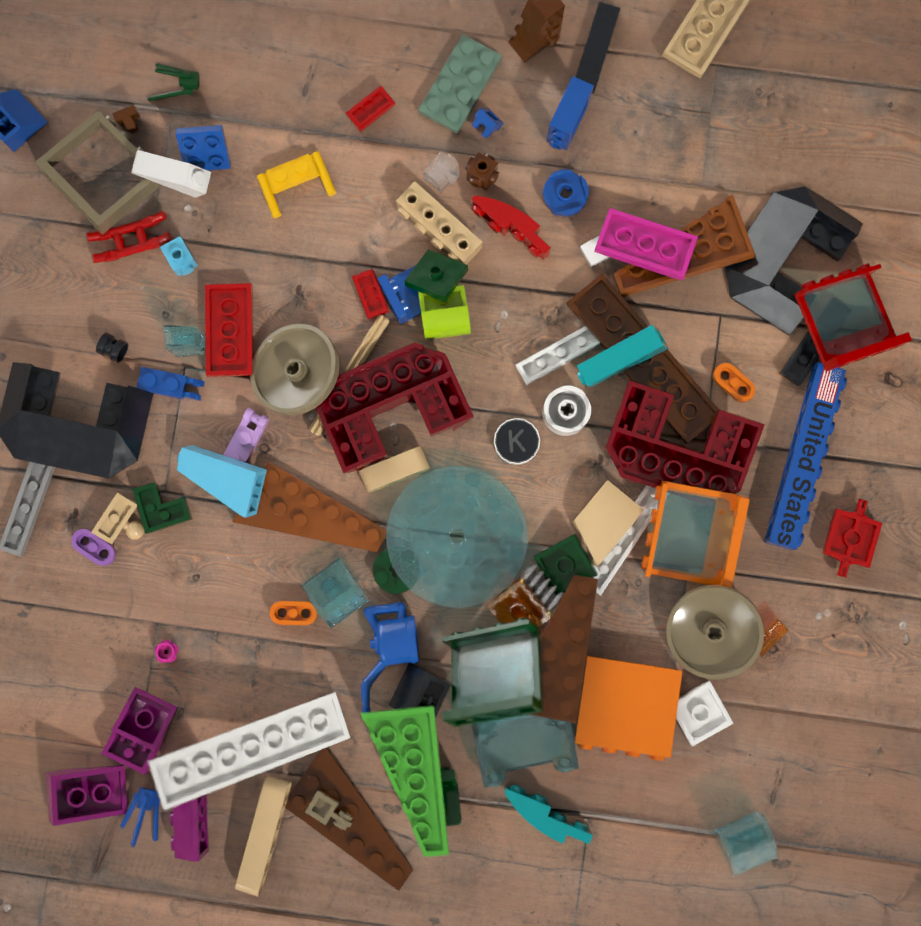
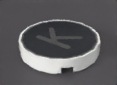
(516, 441)

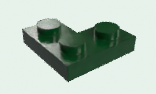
(155, 513)

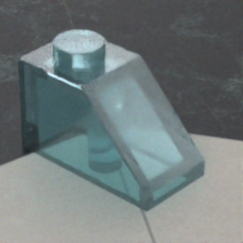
(184, 340)

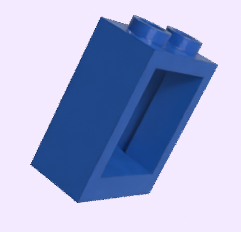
(569, 113)

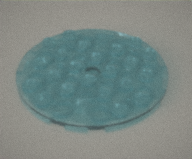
(451, 571)

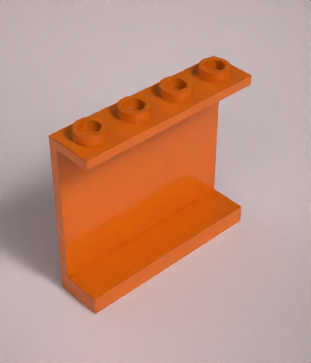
(628, 708)

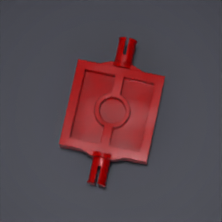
(852, 538)

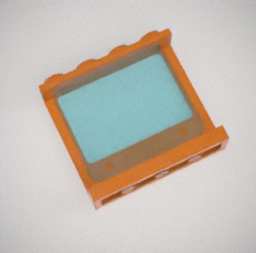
(695, 534)

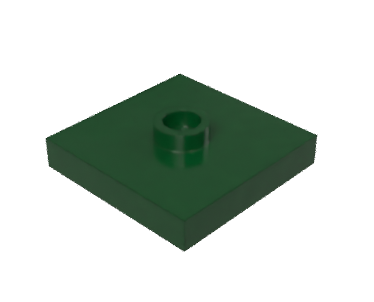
(436, 275)
(564, 561)

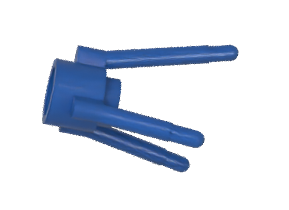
(146, 799)

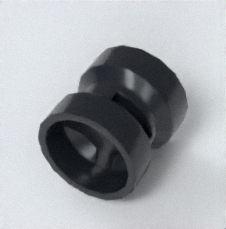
(111, 347)

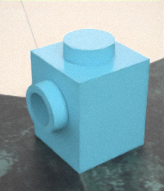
(179, 256)

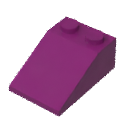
(86, 794)

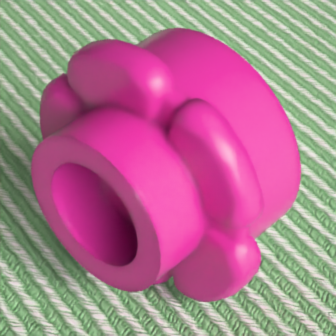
(160, 651)

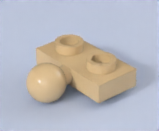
(115, 518)

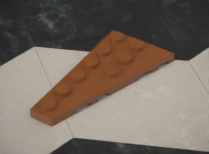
(719, 243)

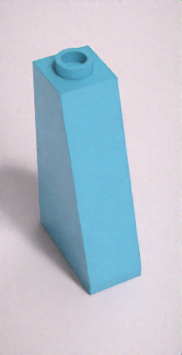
(225, 478)

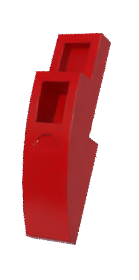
(505, 217)

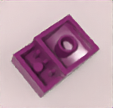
(140, 730)

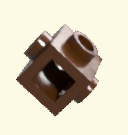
(485, 177)

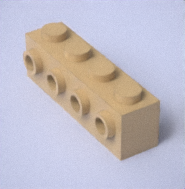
(438, 223)

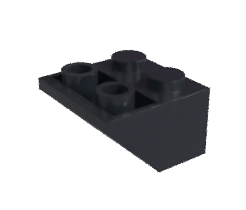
(420, 689)

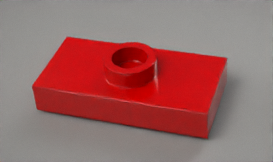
(370, 108)
(370, 294)

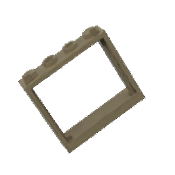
(71, 142)

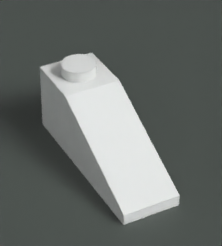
(172, 173)

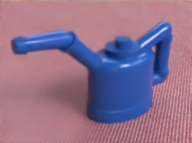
(393, 641)

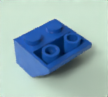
(18, 119)

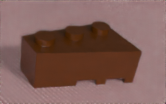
(539, 27)

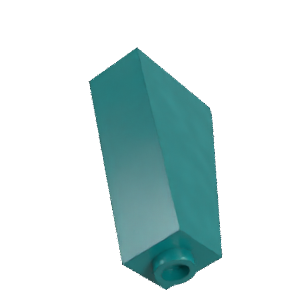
(622, 356)

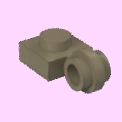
(323, 808)

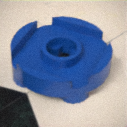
(572, 182)

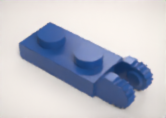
(167, 384)

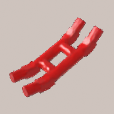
(117, 232)

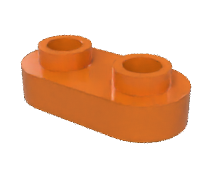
(734, 381)
(294, 613)

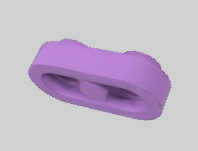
(94, 548)

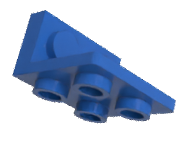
(401, 299)

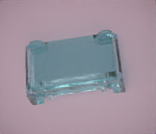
(522, 743)

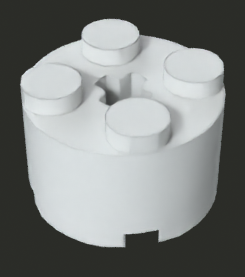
(578, 405)

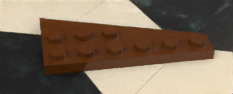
(565, 651)
(366, 838)

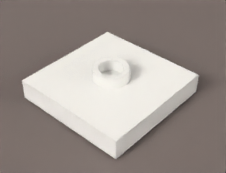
(701, 713)

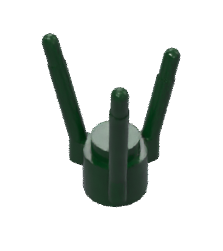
(188, 79)

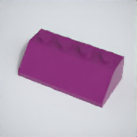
(190, 829)

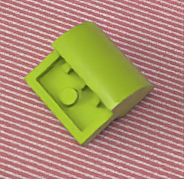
(445, 318)

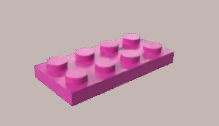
(646, 244)

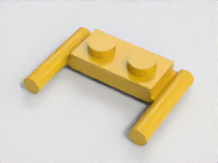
(291, 175)

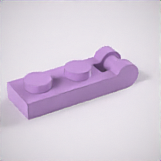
(246, 439)

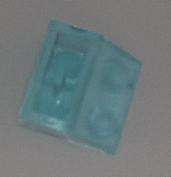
(747, 843)

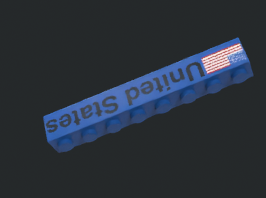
(805, 457)

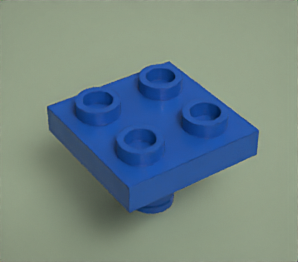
(204, 147)

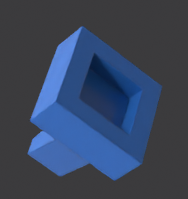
(489, 120)

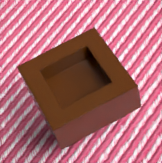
(127, 116)

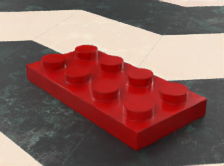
(229, 329)

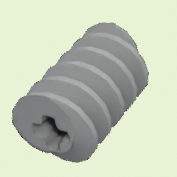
(540, 587)

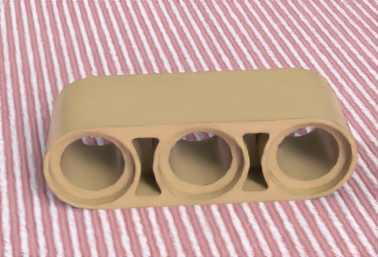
(394, 469)

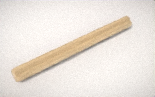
(358, 359)

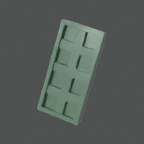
(460, 84)

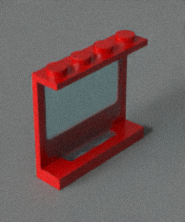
(847, 317)

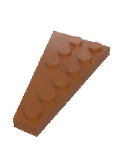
(303, 511)

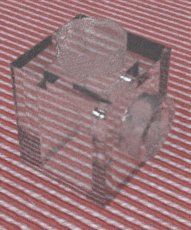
(442, 171)

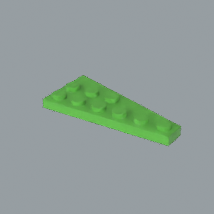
(412, 761)

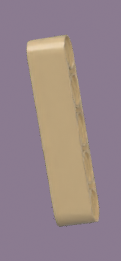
(263, 835)

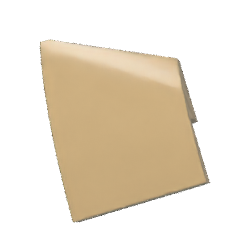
(606, 520)

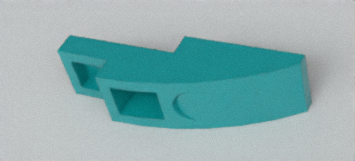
(536, 812)

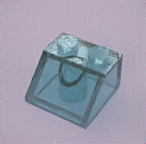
(335, 593)

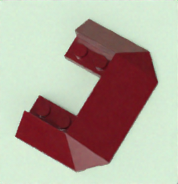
(383, 385)
(649, 460)

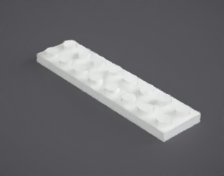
(248, 750)

